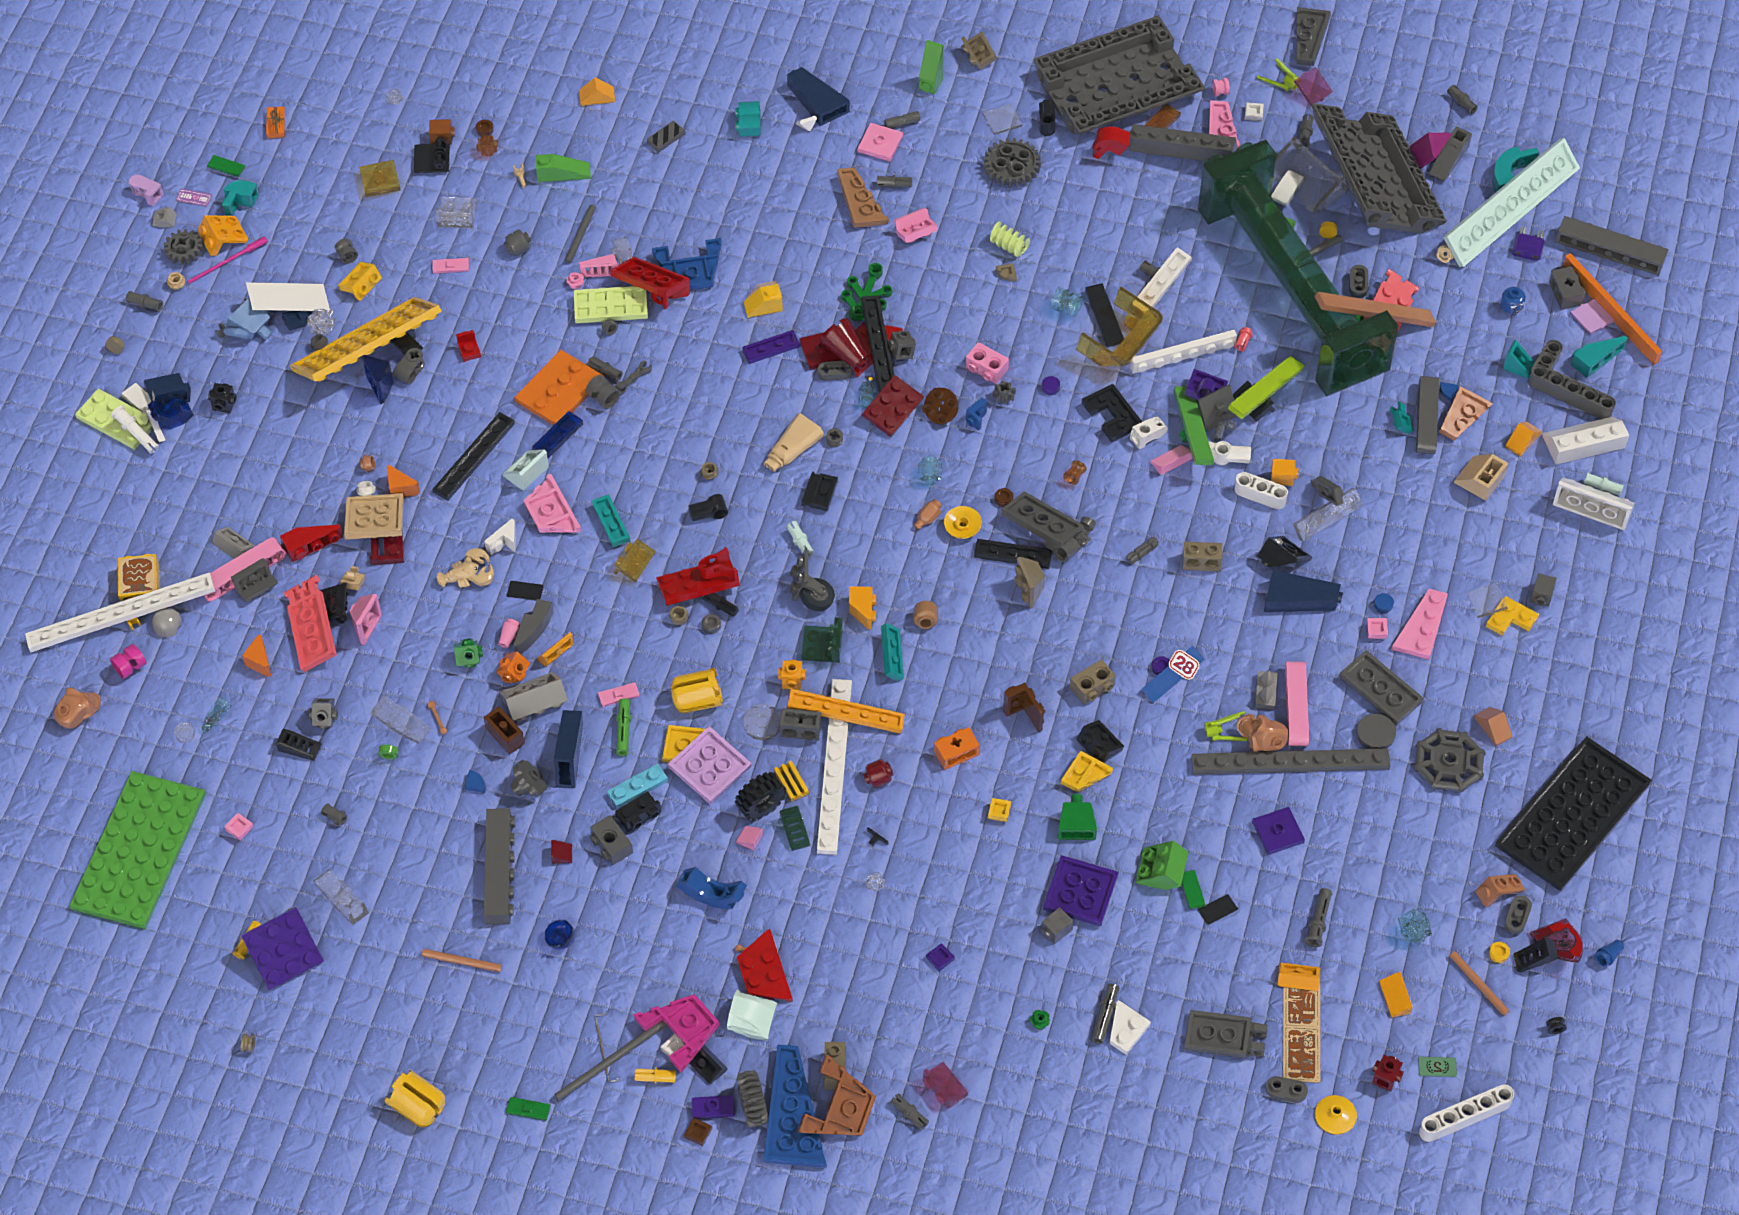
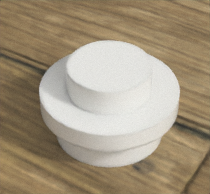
(365, 488)

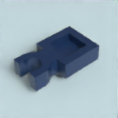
(295, 319)

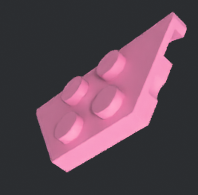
(550, 509)

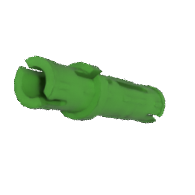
(623, 719)

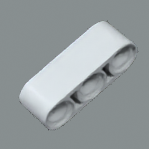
(1270, 490)

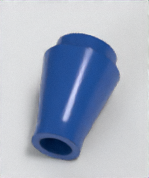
(1607, 954)

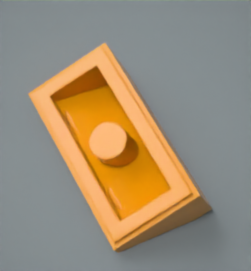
(556, 650)
(1299, 976)
(1396, 995)

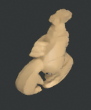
(467, 570)

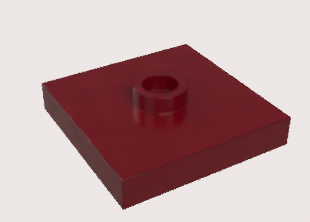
(815, 352)

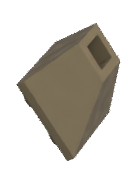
(1029, 579)

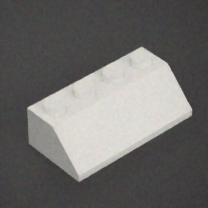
(1586, 439)
(1593, 503)

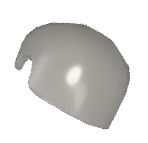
(166, 622)

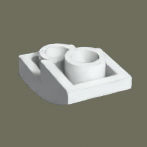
(1286, 188)

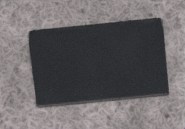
(405, 343)
(708, 1065)

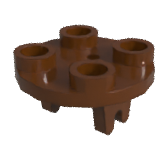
(934, 401)

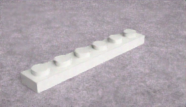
(1183, 351)

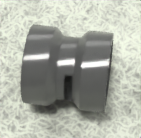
(346, 251)

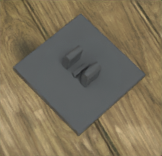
(1215, 407)

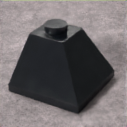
(1281, 551)

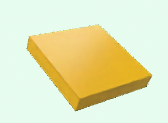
(678, 739)

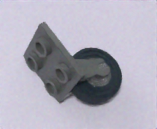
(814, 592)

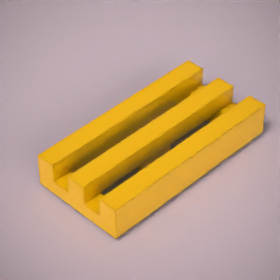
(784, 768)

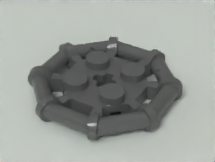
(1445, 769)

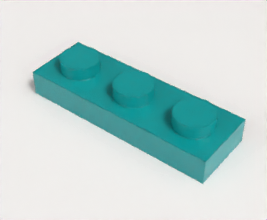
(610, 520)
(892, 652)

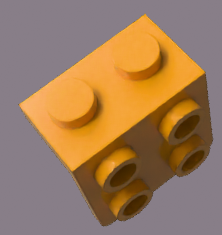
(219, 230)

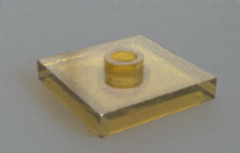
(379, 178)

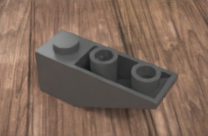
(1451, 154)

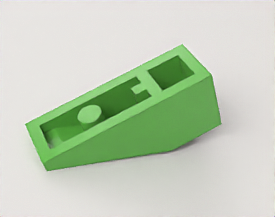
(932, 67)
(560, 168)

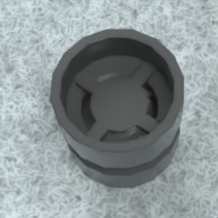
(603, 392)

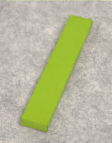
(1266, 387)

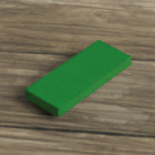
(226, 166)
(1192, 890)
(528, 1108)

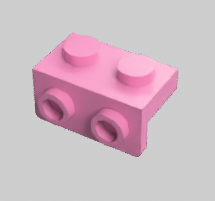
(915, 225)

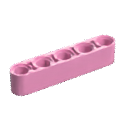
(269, 550)
(1296, 703)

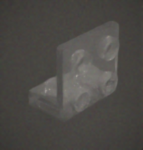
(456, 212)

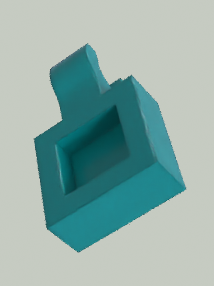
(1401, 419)

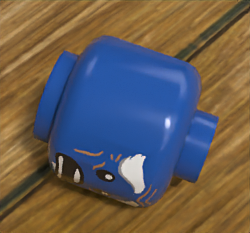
(1512, 300)

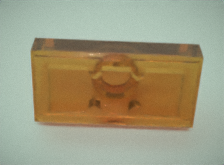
(1164, 117)

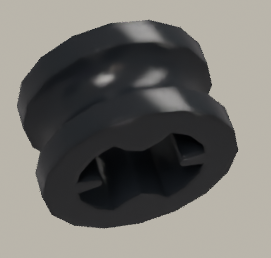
(1556, 1025)

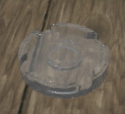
(762, 722)

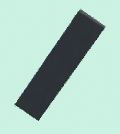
(1104, 314)
(1010, 552)

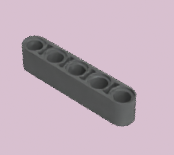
(1427, 415)

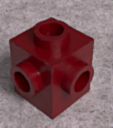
(1387, 1072)

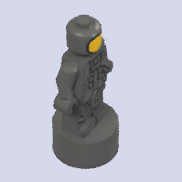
(1082, 536)

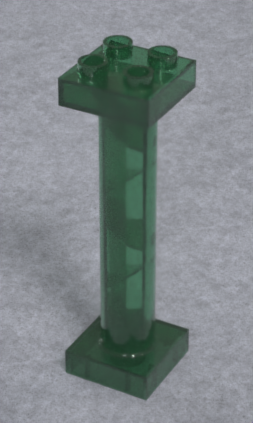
(1243, 187)

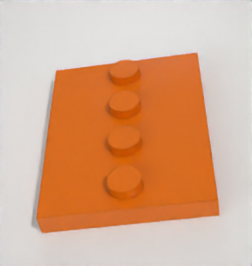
(557, 388)

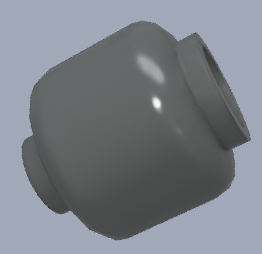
(517, 242)

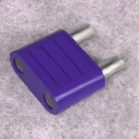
(1528, 246)

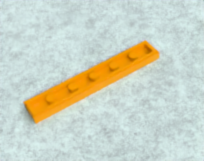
(846, 711)

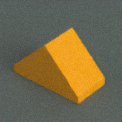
(596, 92)
(1522, 438)

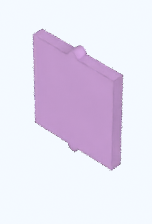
(1592, 316)

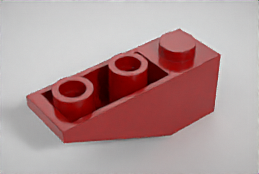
(307, 540)

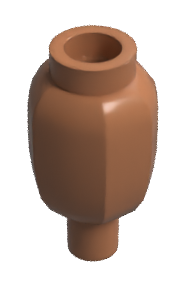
(928, 513)

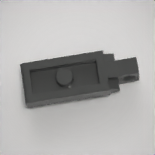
(1328, 490)

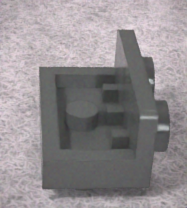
(253, 580)

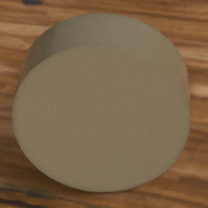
(115, 345)

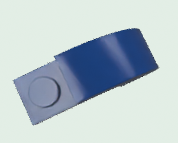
(709, 891)

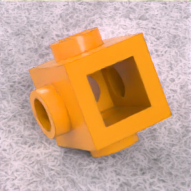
(792, 674)

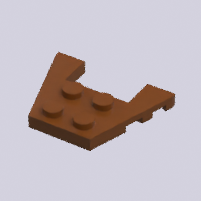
(848, 1106)

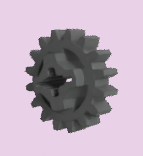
(183, 246)

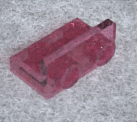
(944, 1084)

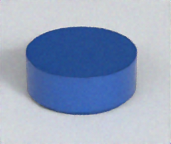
(1383, 603)

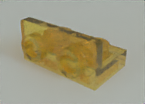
(635, 559)

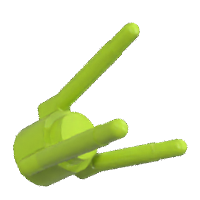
(1288, 79)
(1214, 727)

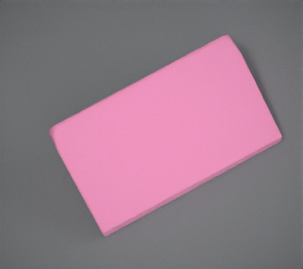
(1171, 459)

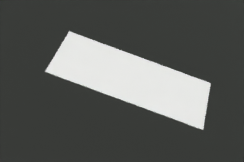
(287, 296)

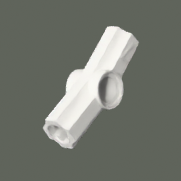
(1235, 454)

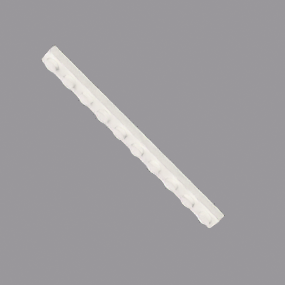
(120, 612)
(833, 774)

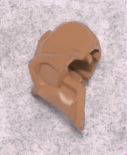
(76, 707)
(1262, 732)

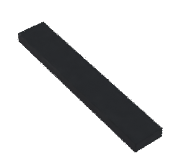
(877, 340)
(473, 456)

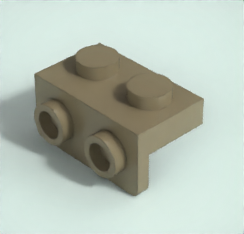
(979, 50)

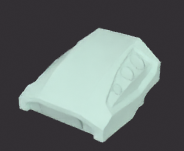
(751, 1016)

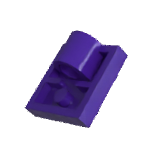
(1203, 384)

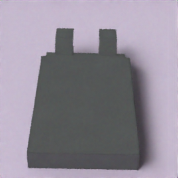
(1224, 1034)

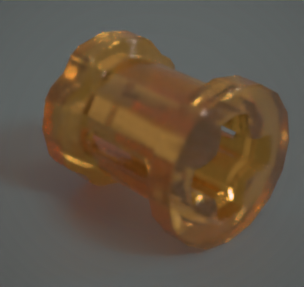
(1082, 469)

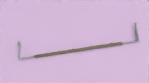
(602, 1047)

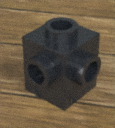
(222, 397)

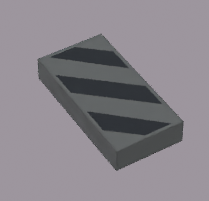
(666, 136)

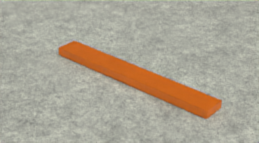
(1620, 317)

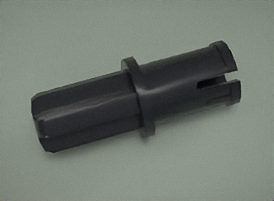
(721, 604)

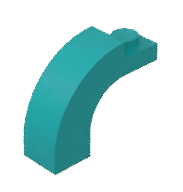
(1510, 161)

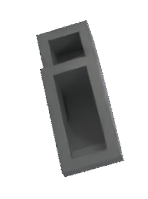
(533, 625)

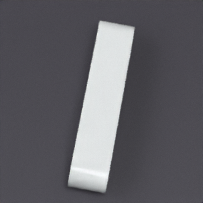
(1461, 1120)

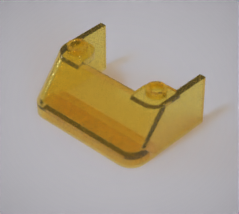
(1141, 320)

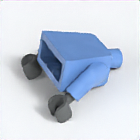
(246, 323)

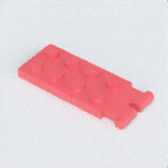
(1395, 291)
(310, 624)

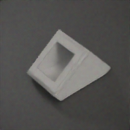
(164, 218)

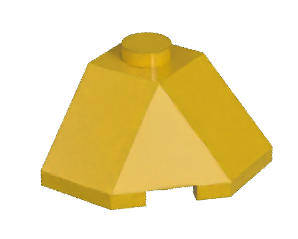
(764, 300)

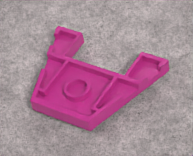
(690, 1023)

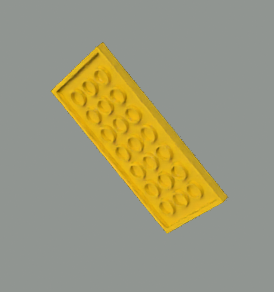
(365, 339)

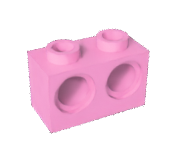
(983, 360)

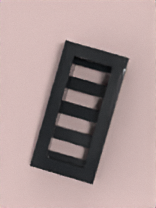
(299, 739)
(1547, 950)

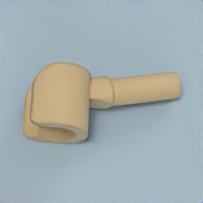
(520, 174)

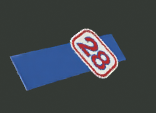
(1180, 666)

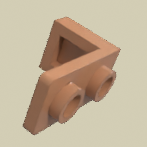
(1496, 886)

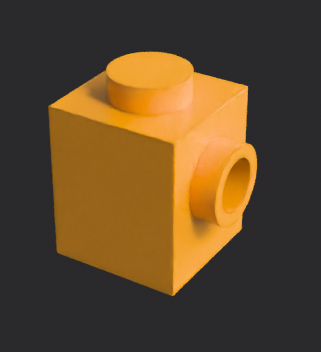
(1284, 472)

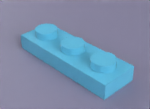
(637, 785)

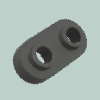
(1358, 281)
(1518, 916)
(1286, 1090)

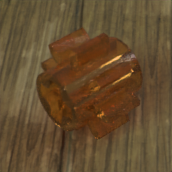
(487, 145)

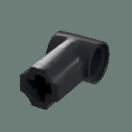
(1047, 117)
(713, 507)

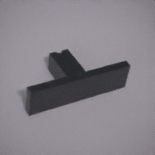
(876, 837)

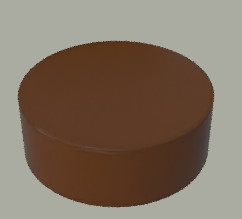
(484, 127)
(1003, 497)

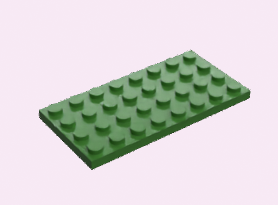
(138, 850)

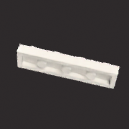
(1165, 277)

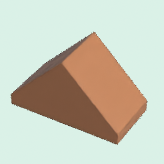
(1494, 725)

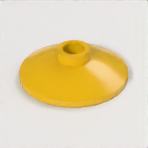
(962, 516)
(1332, 1122)

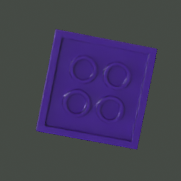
(1081, 890)
(282, 948)

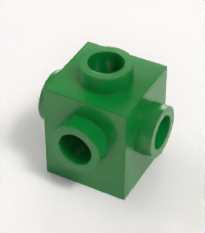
(461, 653)

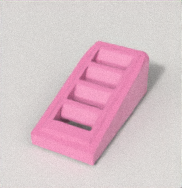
(603, 266)

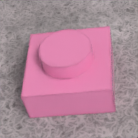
(1377, 628)
(239, 826)

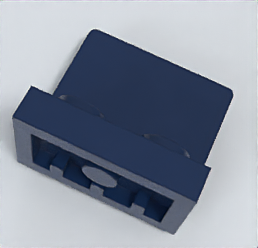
(166, 387)

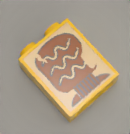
(137, 575)

